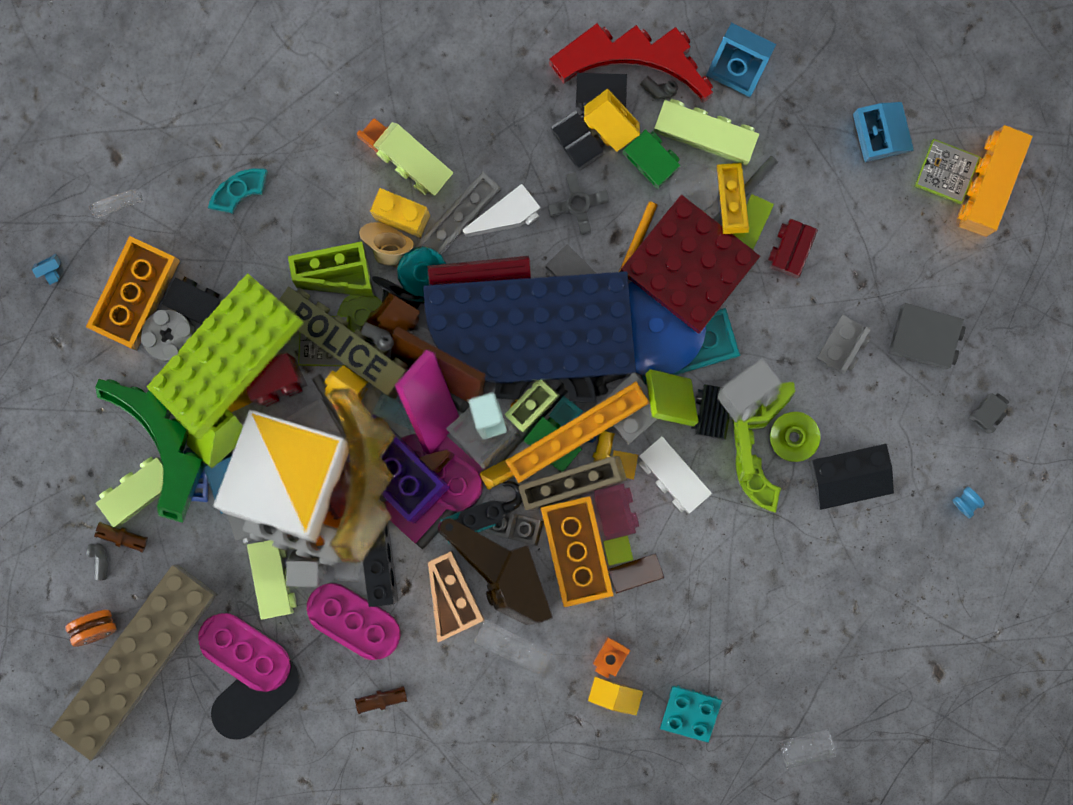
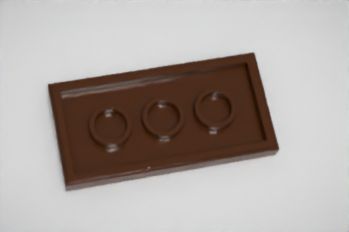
(459, 377)

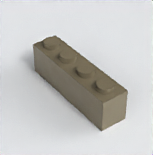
(572, 483)

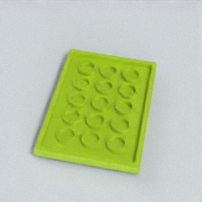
(224, 355)

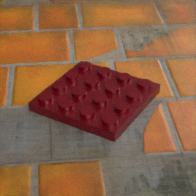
(689, 264)

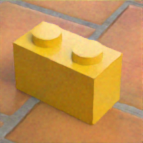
(611, 120)

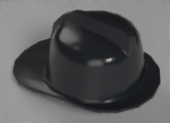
(399, 292)

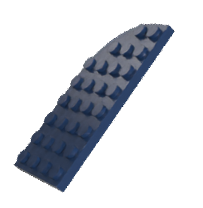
(536, 326)

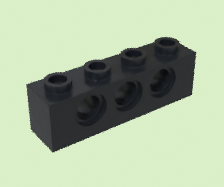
(380, 571)

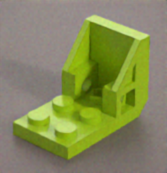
(744, 430)

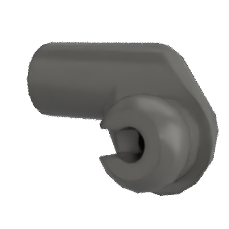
(381, 337)

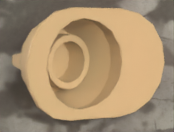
(386, 242)

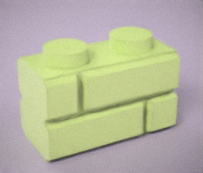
(532, 405)

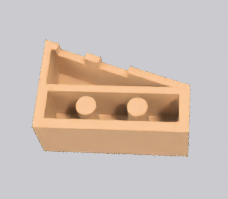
(452, 597)

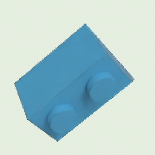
(740, 59)

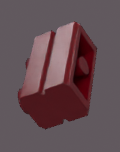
(793, 248)

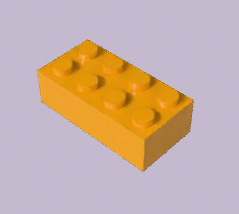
(994, 181)
(132, 292)
(577, 551)

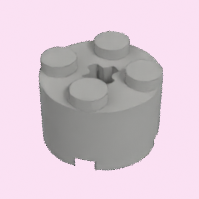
(158, 325)

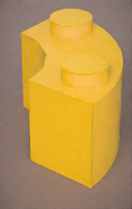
(346, 379)

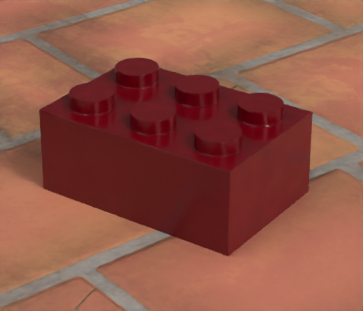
(276, 379)

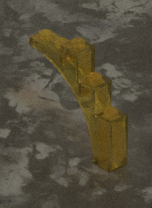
(369, 476)

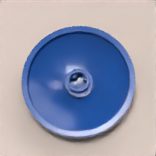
(659, 336)

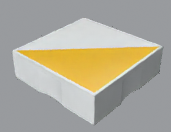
(282, 475)

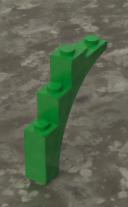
(180, 470)

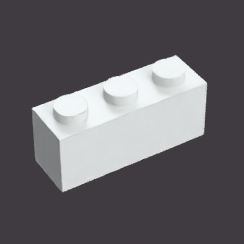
(674, 476)

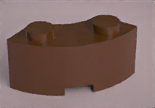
(393, 314)

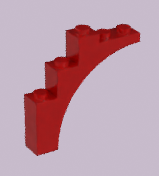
(667, 55)

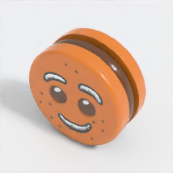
(91, 628)

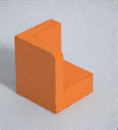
(371, 133)

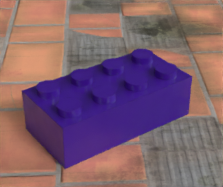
(413, 483)

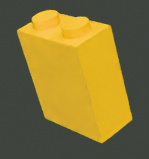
(400, 213)

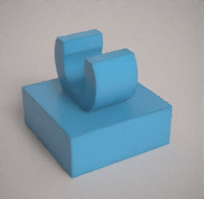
(48, 268)

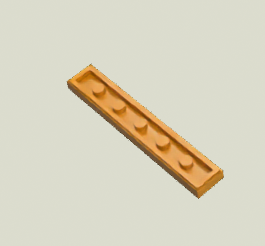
(577, 432)

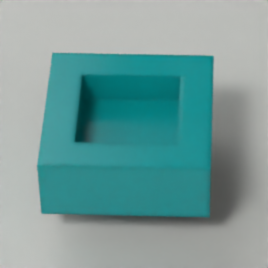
(565, 411)

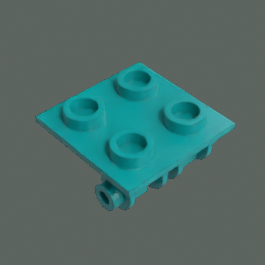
(691, 713)

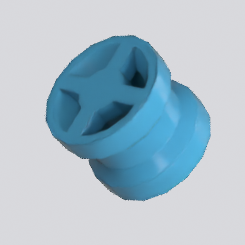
(968, 502)

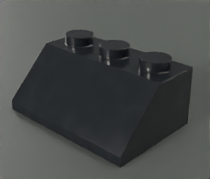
(852, 476)

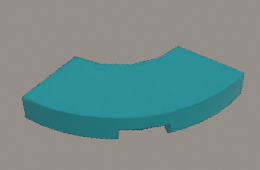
(236, 188)

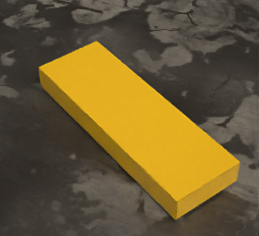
(732, 198)

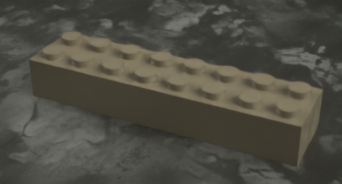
(133, 662)

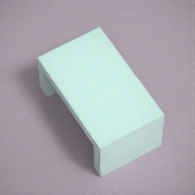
(487, 416)

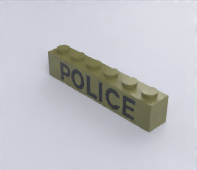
(343, 344)

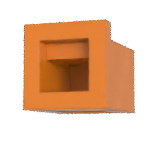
(613, 648)

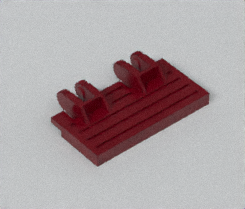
(480, 271)

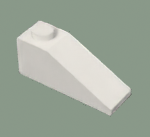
(508, 213)

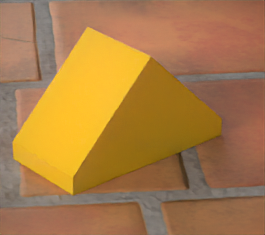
(615, 696)

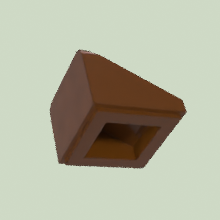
(437, 460)

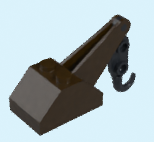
(511, 574)

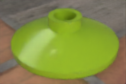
(807, 432)

